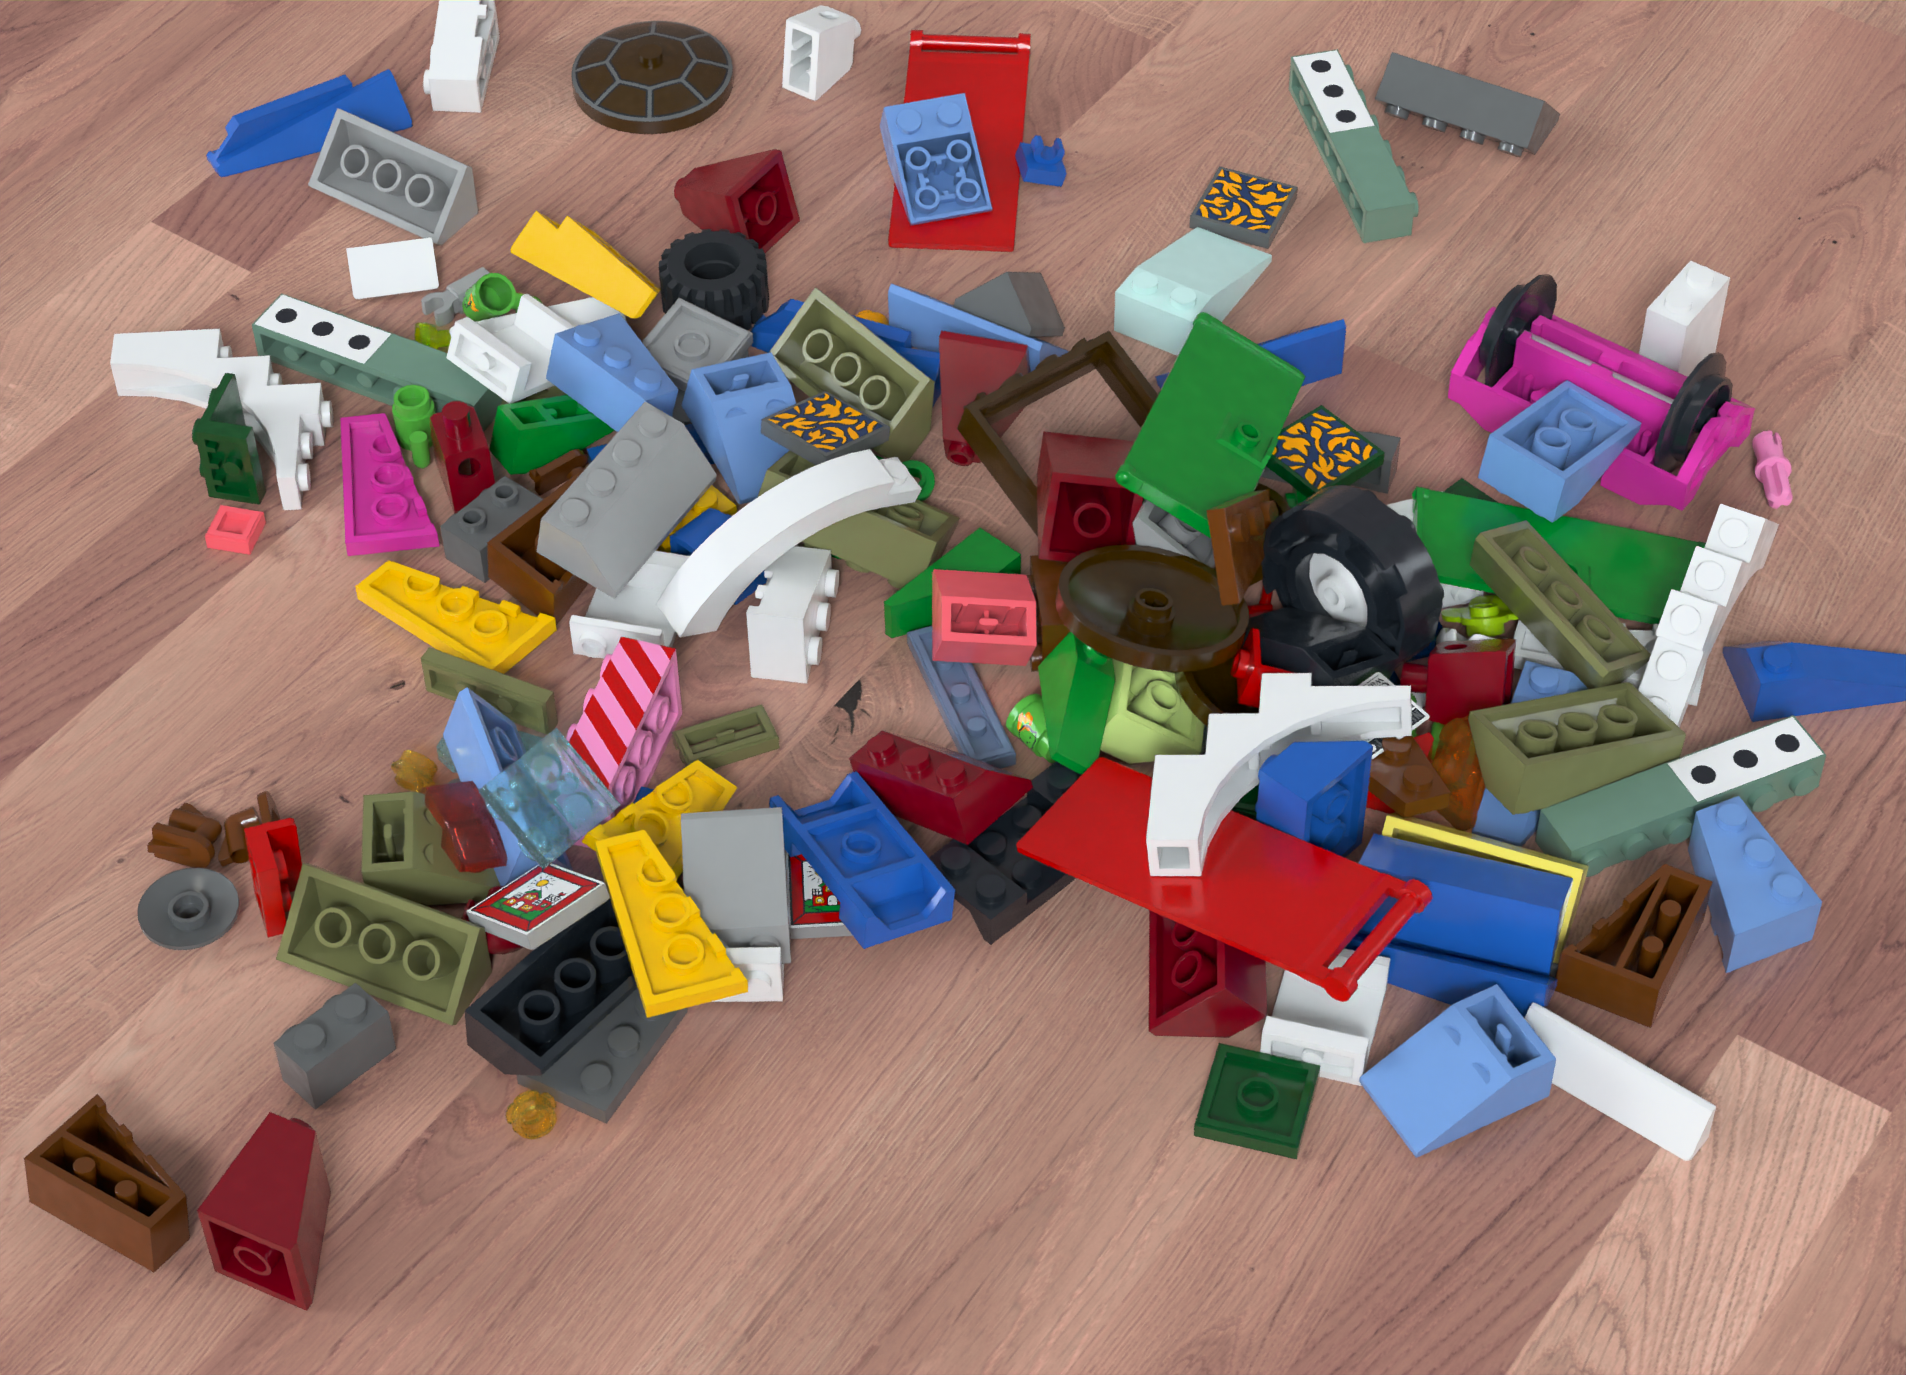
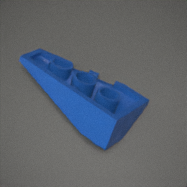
(1807, 679)

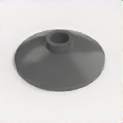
(188, 909)

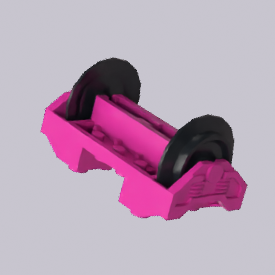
(1534, 352)

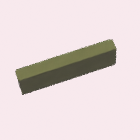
(514, 698)

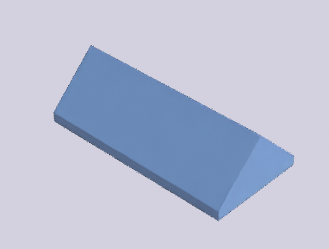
(928, 316)
(481, 748)

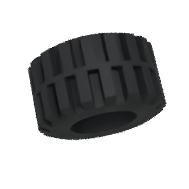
(717, 274)

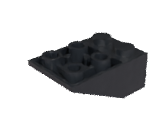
(1320, 645)

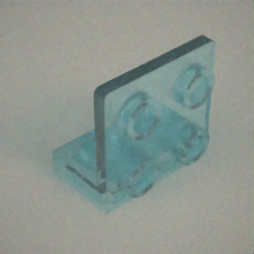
(548, 799)

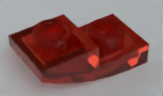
(467, 825)

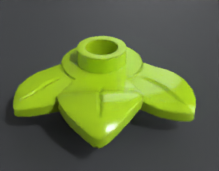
(1482, 616)

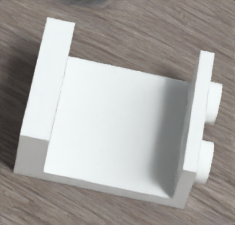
(511, 359)
(631, 613)
(1325, 1031)

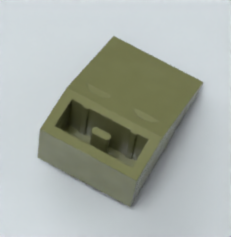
(406, 853)

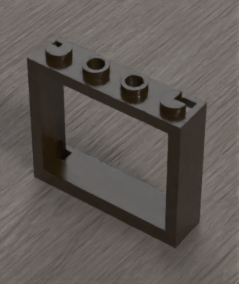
(1018, 391)

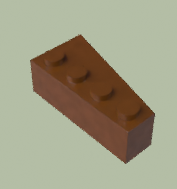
(527, 574)

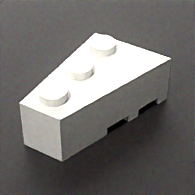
(462, 55)
(791, 615)

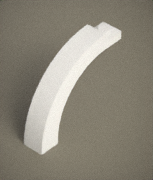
(773, 525)

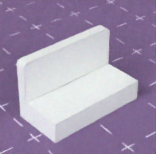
(392, 268)

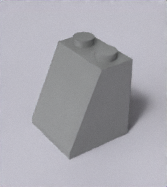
(738, 875)

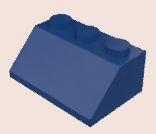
(1317, 793)

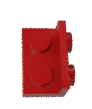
(274, 869)

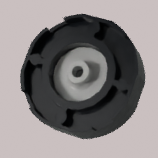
(1356, 564)

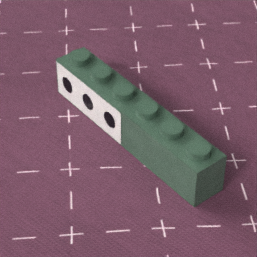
(1352, 146)
(364, 357)
(1661, 802)

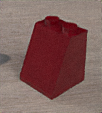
(1079, 497)
(271, 1212)

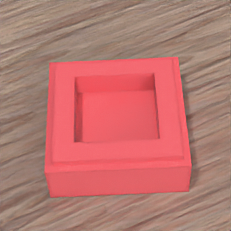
(235, 529)

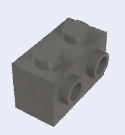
(471, 528)
(334, 1045)

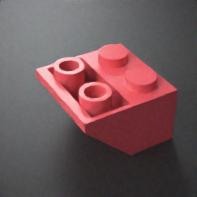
(982, 618)

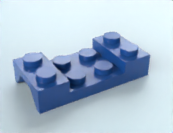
(868, 863)

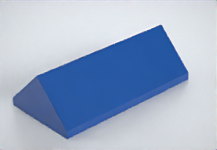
(1313, 351)
(1476, 906)

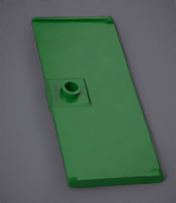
(1211, 424)
(1621, 565)

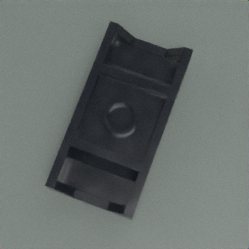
(990, 874)

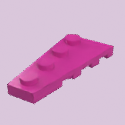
(379, 491)

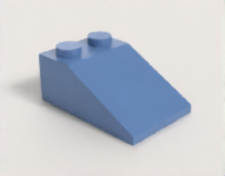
(1556, 450)

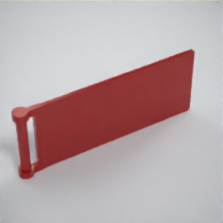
(997, 105)
(1255, 886)

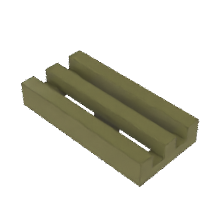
(728, 745)

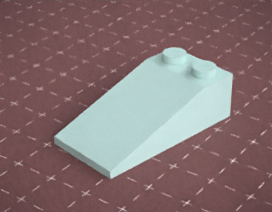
(1180, 282)

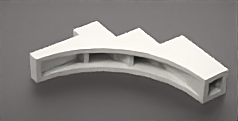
(193, 362)
(1698, 611)
(1199, 790)

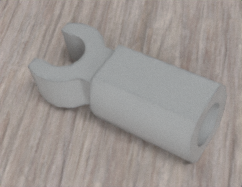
(449, 302)

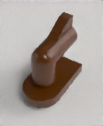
(558, 471)
(186, 838)
(234, 843)

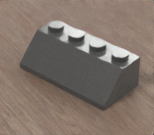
(1465, 104)

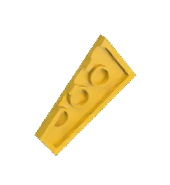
(455, 618)
(665, 938)

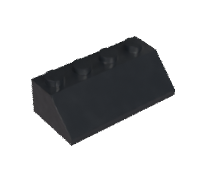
(552, 996)

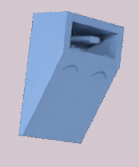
(935, 159)
(727, 411)
(1461, 1072)

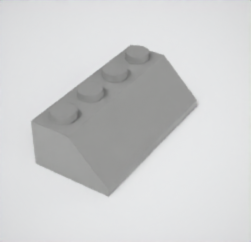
(626, 501)

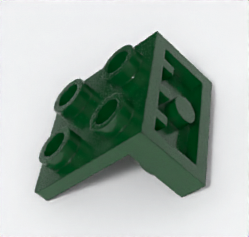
(228, 447)

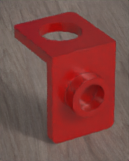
(1249, 670)

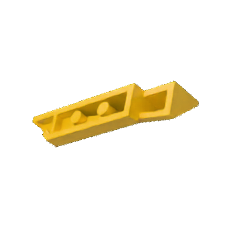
(586, 263)

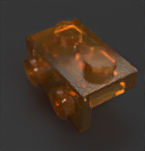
(1461, 772)

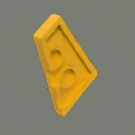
(659, 813)

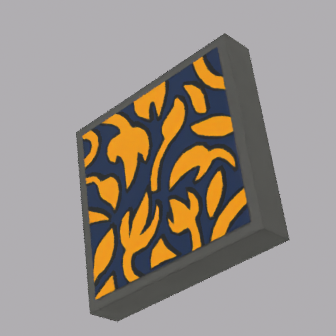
(1244, 207)
(824, 428)

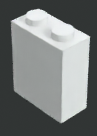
(1685, 319)

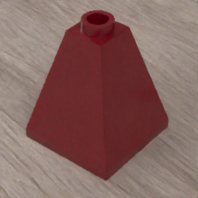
(741, 196)
(966, 369)

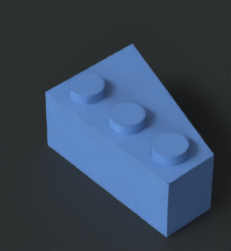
(609, 371)
(1756, 891)

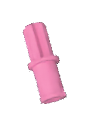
(1772, 468)

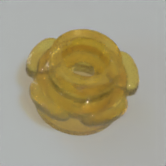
(414, 771)
(532, 1114)

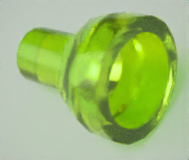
(428, 335)

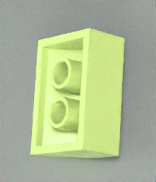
(1149, 717)

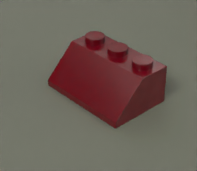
(937, 785)
(1201, 983)

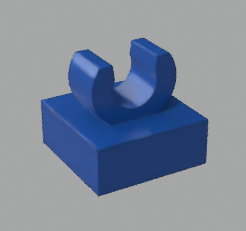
(1041, 163)

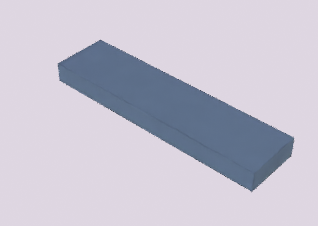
(962, 704)

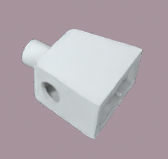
(818, 50)

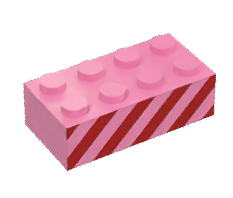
(629, 718)

